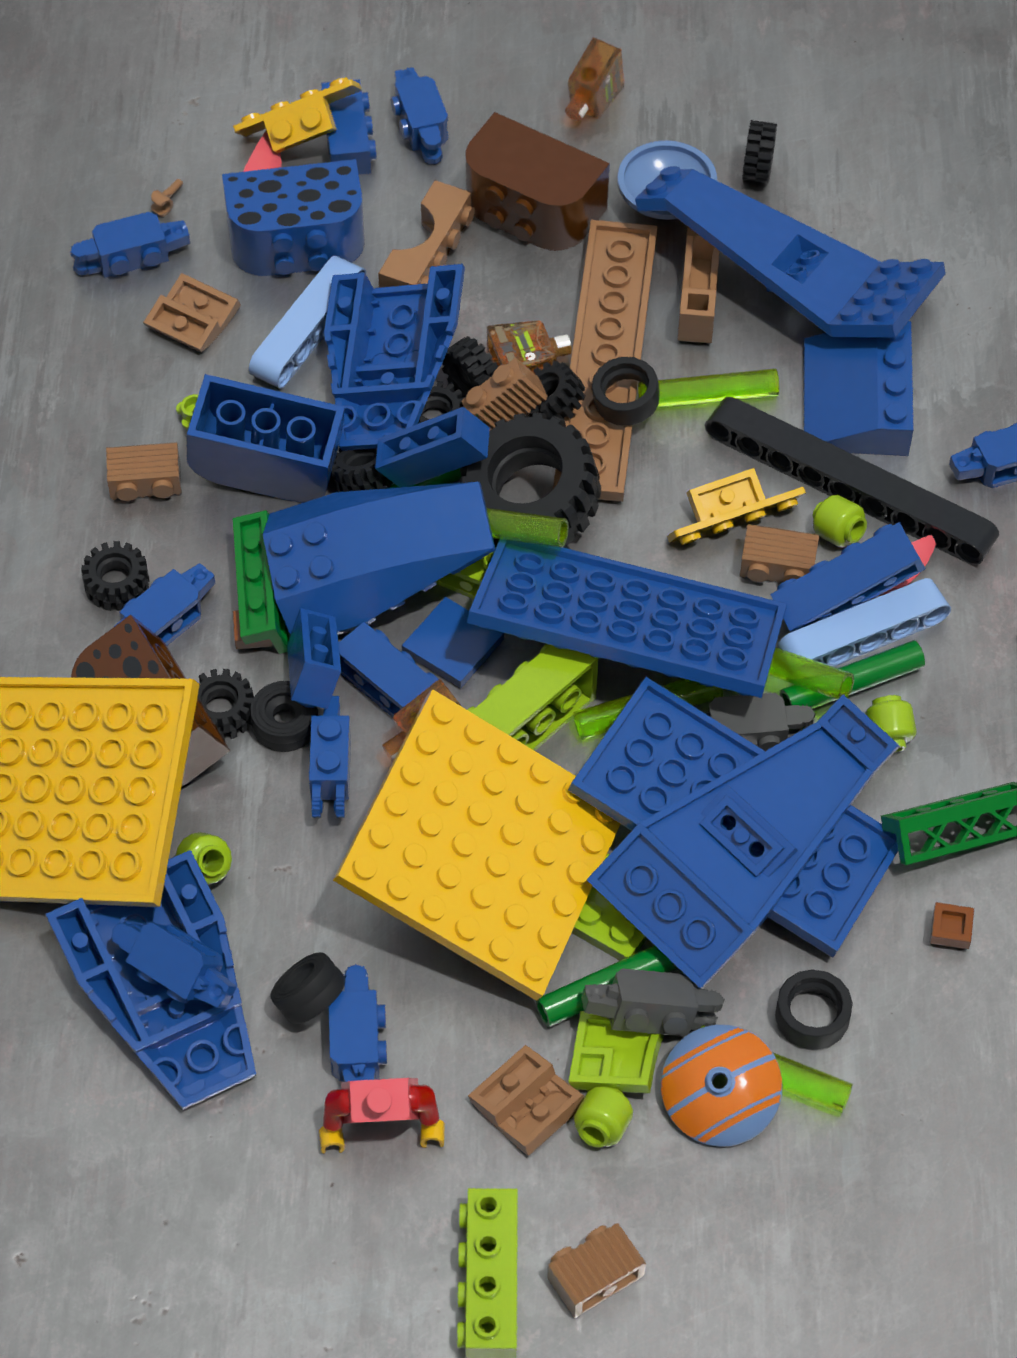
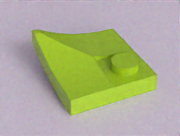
(612, 1056)

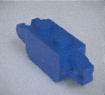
(420, 113)
(128, 245)
(989, 458)
(171, 602)
(330, 759)
(175, 961)
(354, 1030)

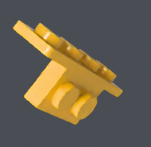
(300, 120)
(728, 500)

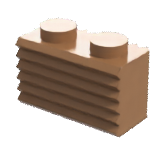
(506, 393)
(143, 471)
(777, 554)
(595, 1268)

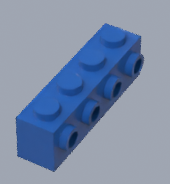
(851, 578)

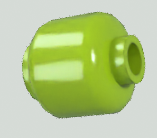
(839, 521)
(894, 718)
(210, 854)
(603, 1116)

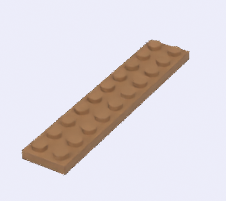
(611, 327)

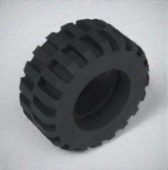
(540, 442)

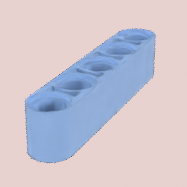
(299, 328)
(870, 624)

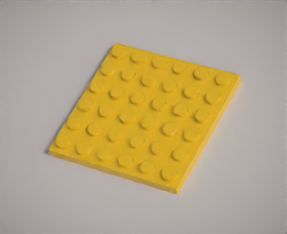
(90, 786)
(479, 846)

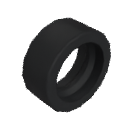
(618, 370)
(817, 982)

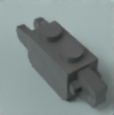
(761, 720)
(652, 1003)

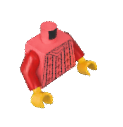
(379, 1102)

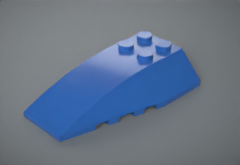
(388, 349)
(372, 548)
(186, 1046)

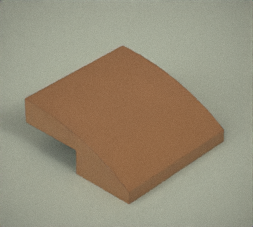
(192, 313)
(526, 1100)

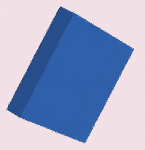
(450, 644)

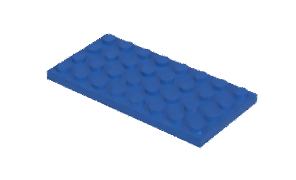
(629, 615)
(670, 749)

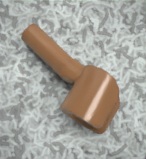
(162, 201)

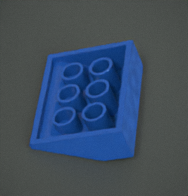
(860, 392)

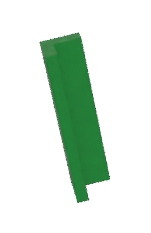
(257, 606)
(950, 810)

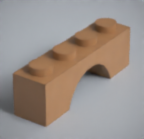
(444, 215)
(698, 290)

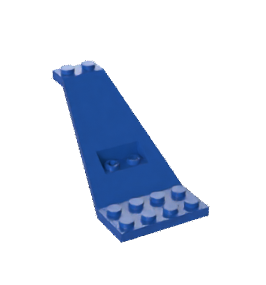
(807, 269)
(698, 884)

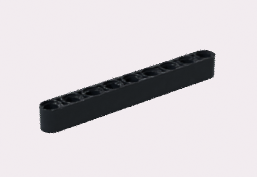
(844, 474)

